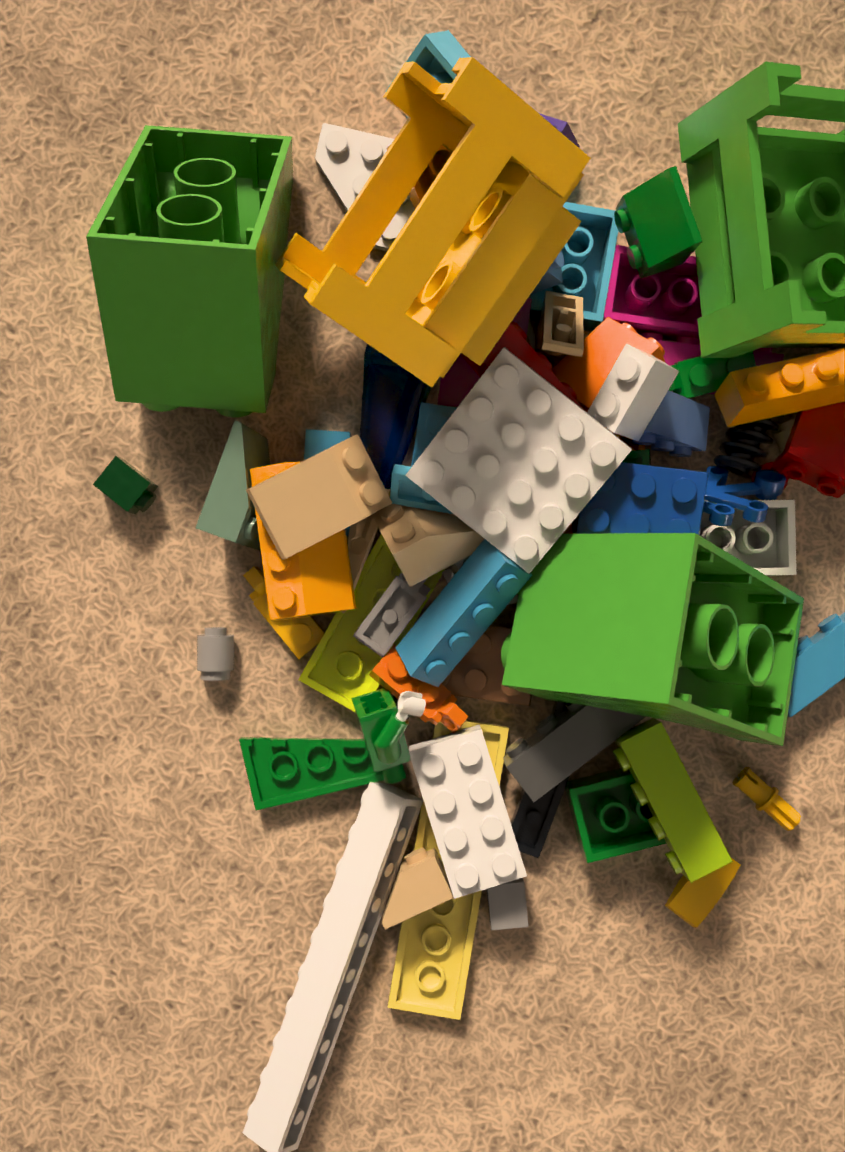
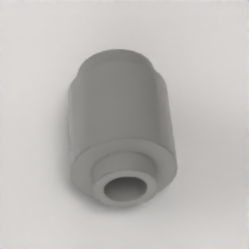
(215, 654)

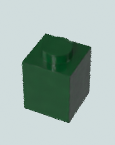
(126, 486)

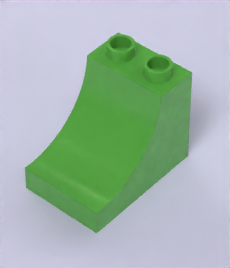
(657, 633)

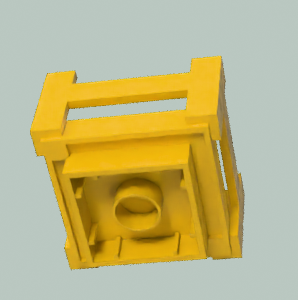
(472, 240)

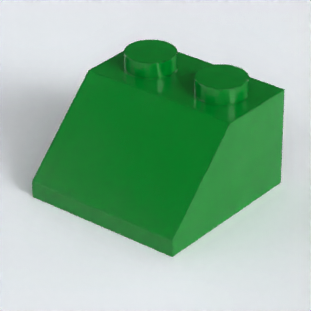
(657, 224)

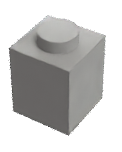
(507, 905)

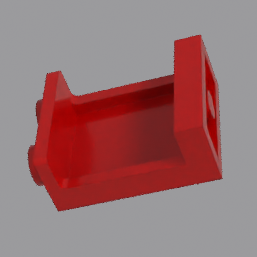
(817, 450)

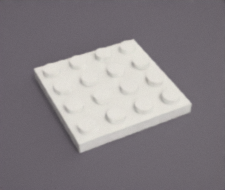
(518, 460)

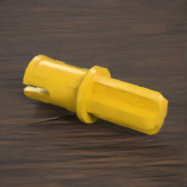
(767, 799)

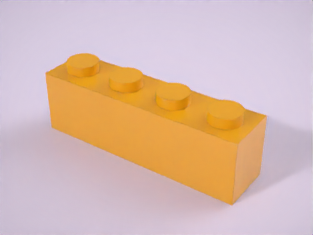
(782, 387)

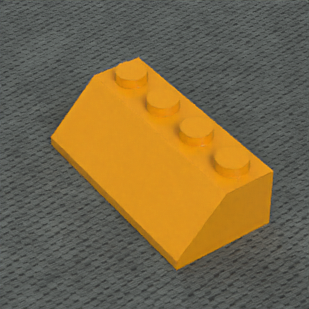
(310, 580)

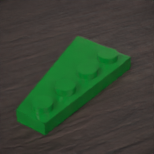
(304, 767)

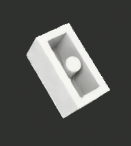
(632, 392)

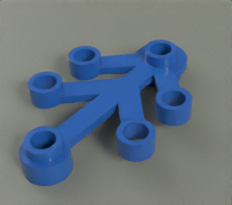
(766, 486)

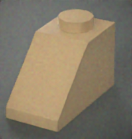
(417, 887)

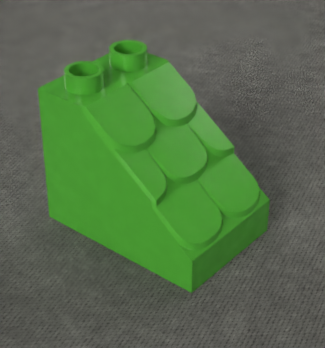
(191, 268)

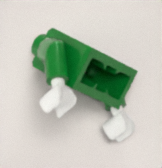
(384, 729)

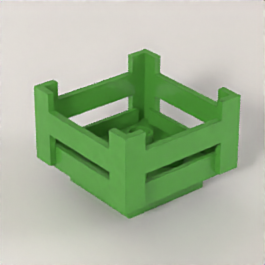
(768, 215)

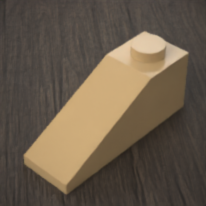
(561, 325)

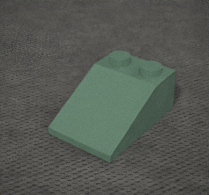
(228, 507)

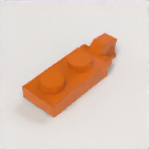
(439, 702)

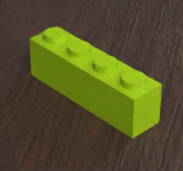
(672, 799)

